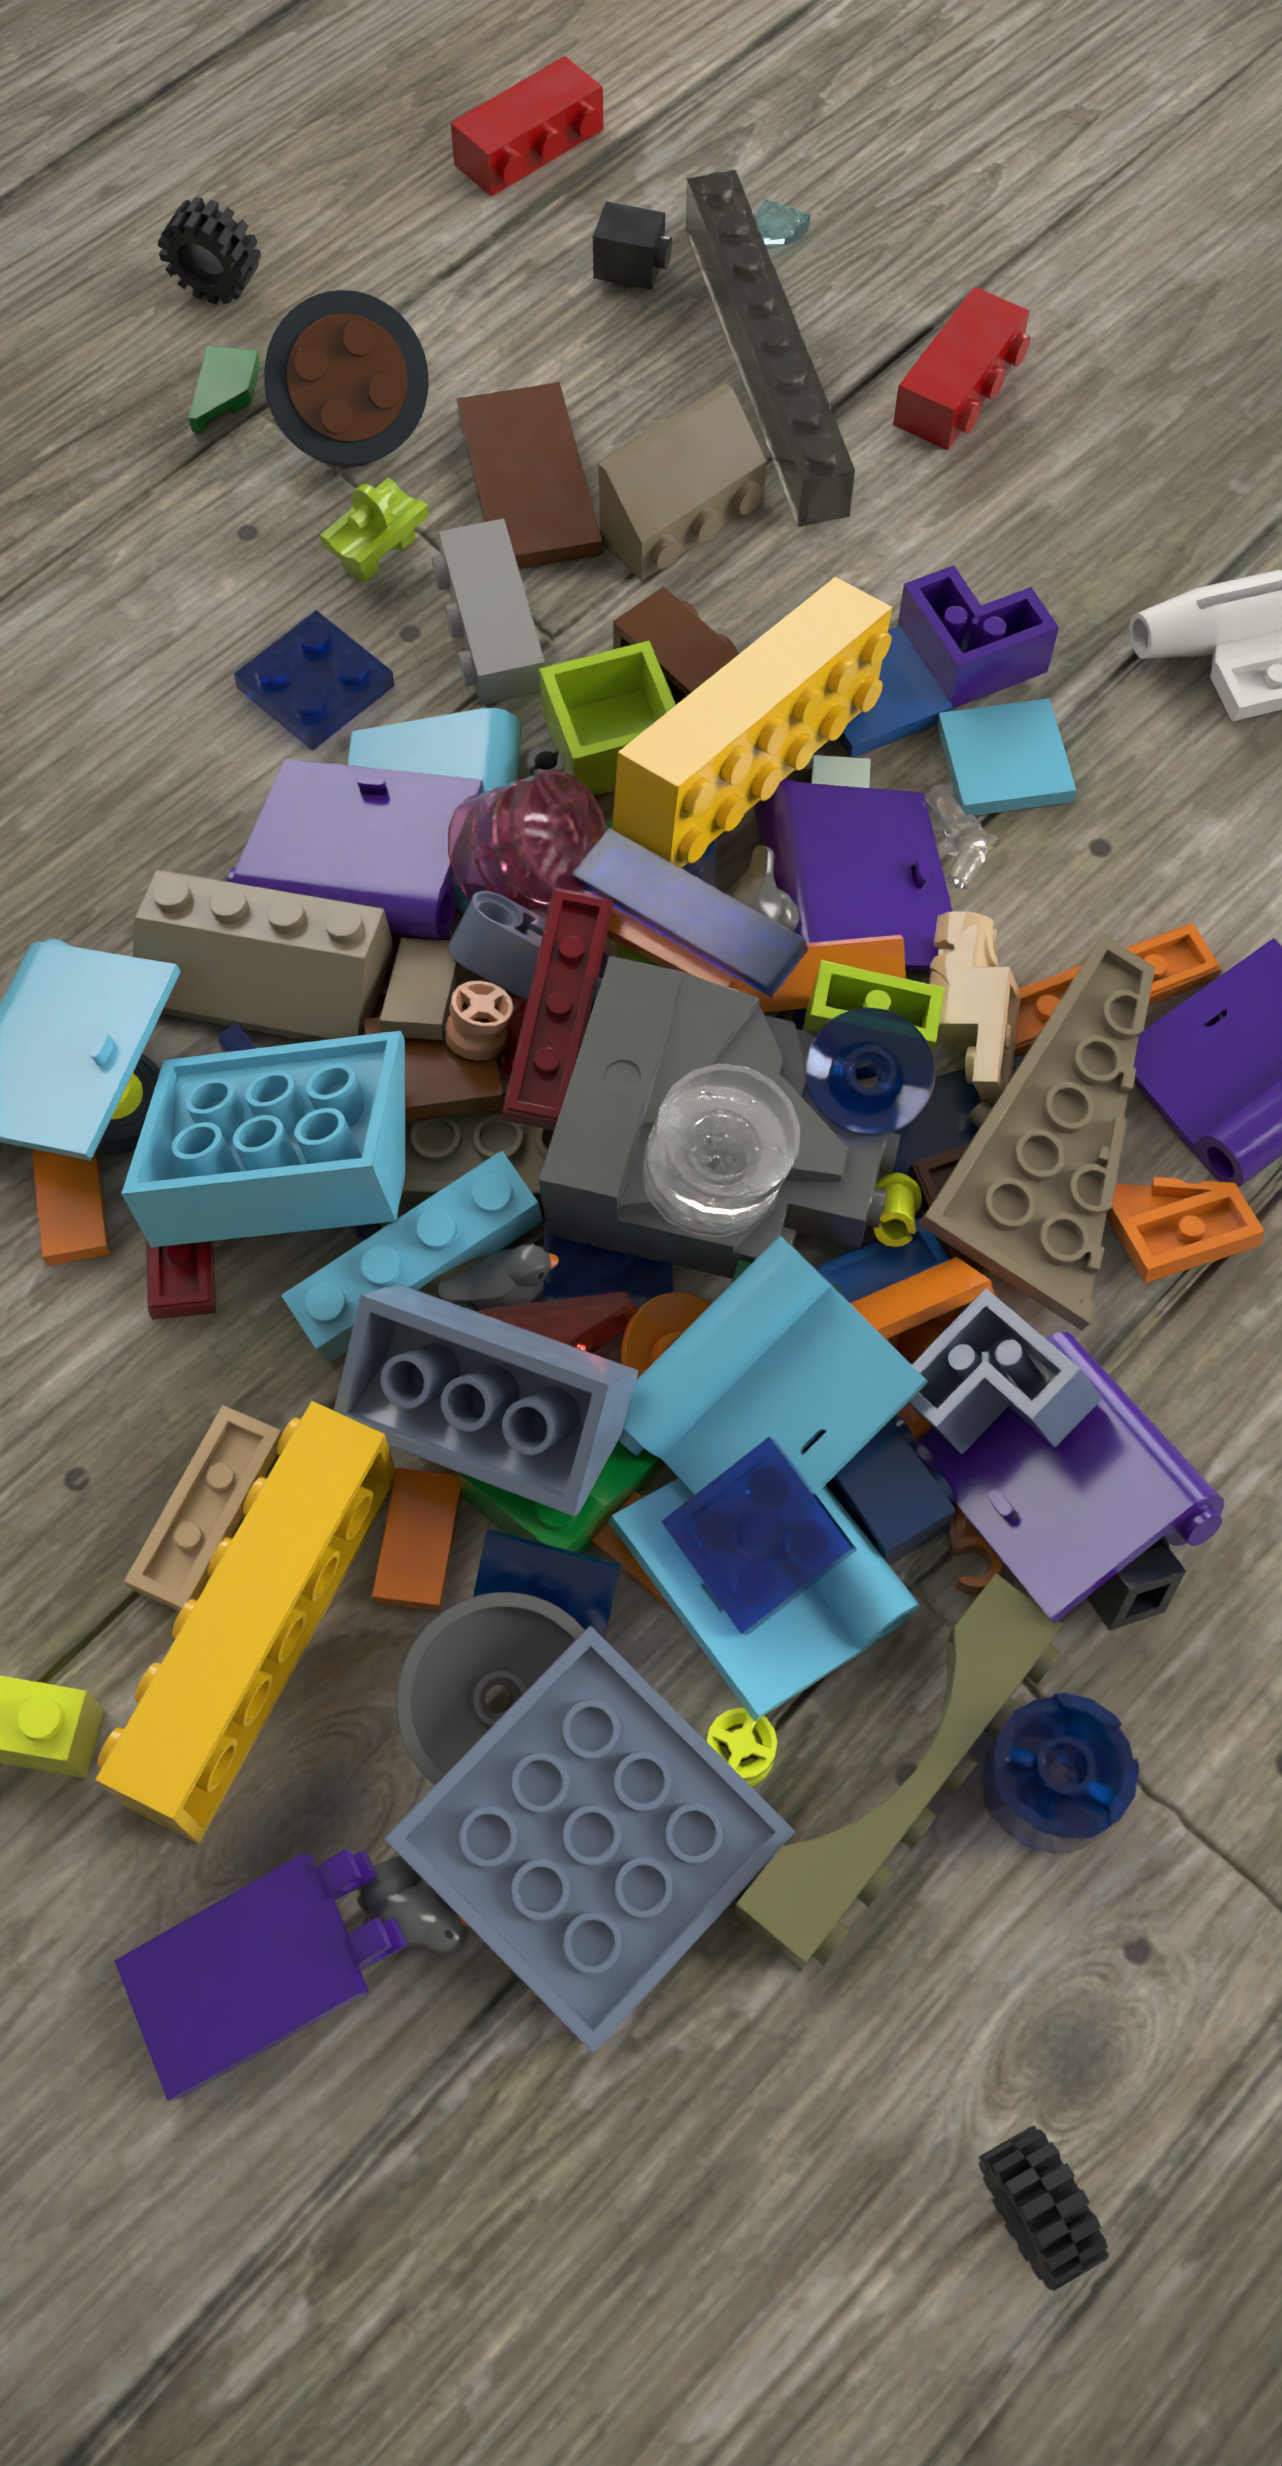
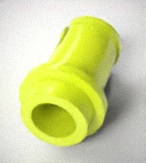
(899, 1209)

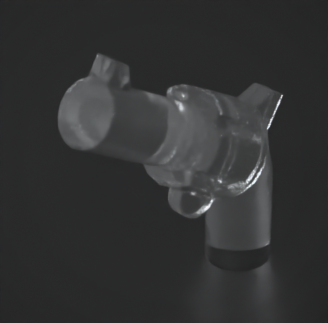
(964, 836)

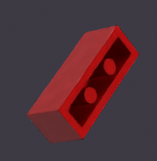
(527, 125)
(962, 368)

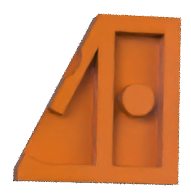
(1181, 1224)

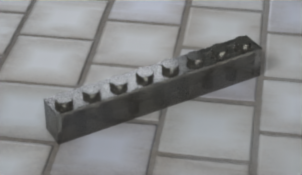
(769, 350)

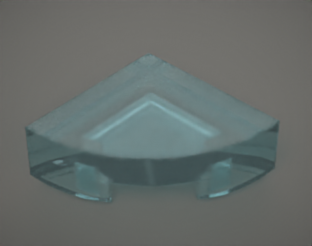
(781, 224)

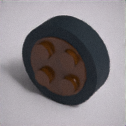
(346, 378)

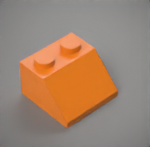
(919, 1311)

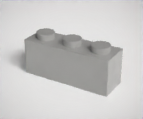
(489, 612)

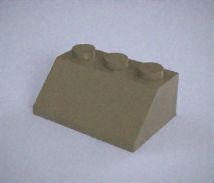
(680, 483)

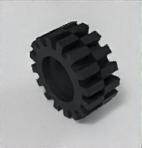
(204, 229)
(1043, 2208)

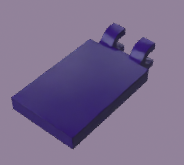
(253, 1969)

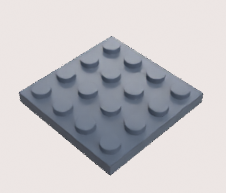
(590, 1837)

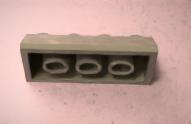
(265, 956)

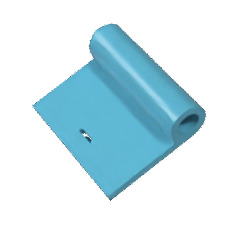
(460, 744)
(72, 1042)
(774, 1362)
(800, 1643)

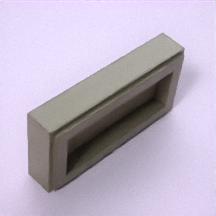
(420, 989)

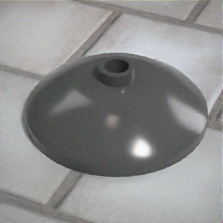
(459, 1658)

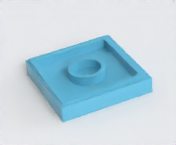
(1006, 757)

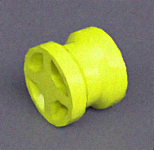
(744, 1739)

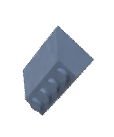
(484, 1396)

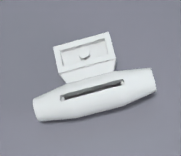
(1233, 623)

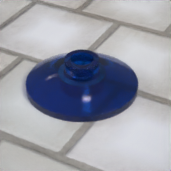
(887, 1046)

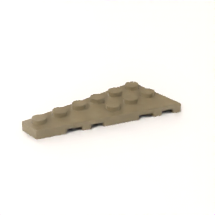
(1049, 1153)

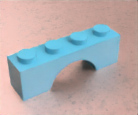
(451, 1227)

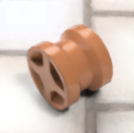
(478, 1020)

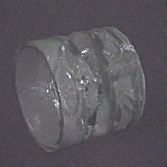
(723, 1116)

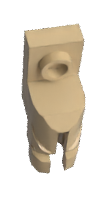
(978, 1000)

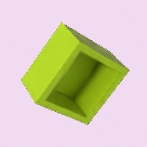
(600, 707)

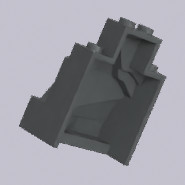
(640, 1041)

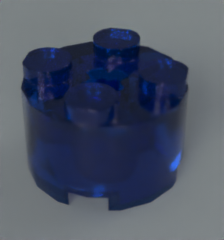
(1097, 1760)

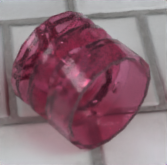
(525, 838)

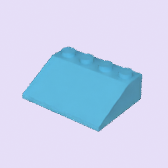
(272, 1141)

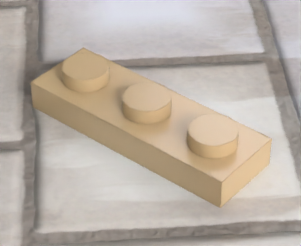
(203, 1509)

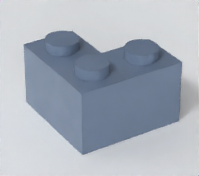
(997, 1362)

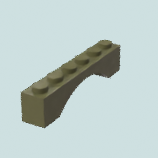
(816, 1881)

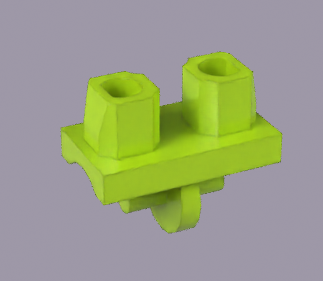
(376, 523)

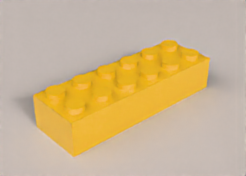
(752, 724)
(249, 1623)

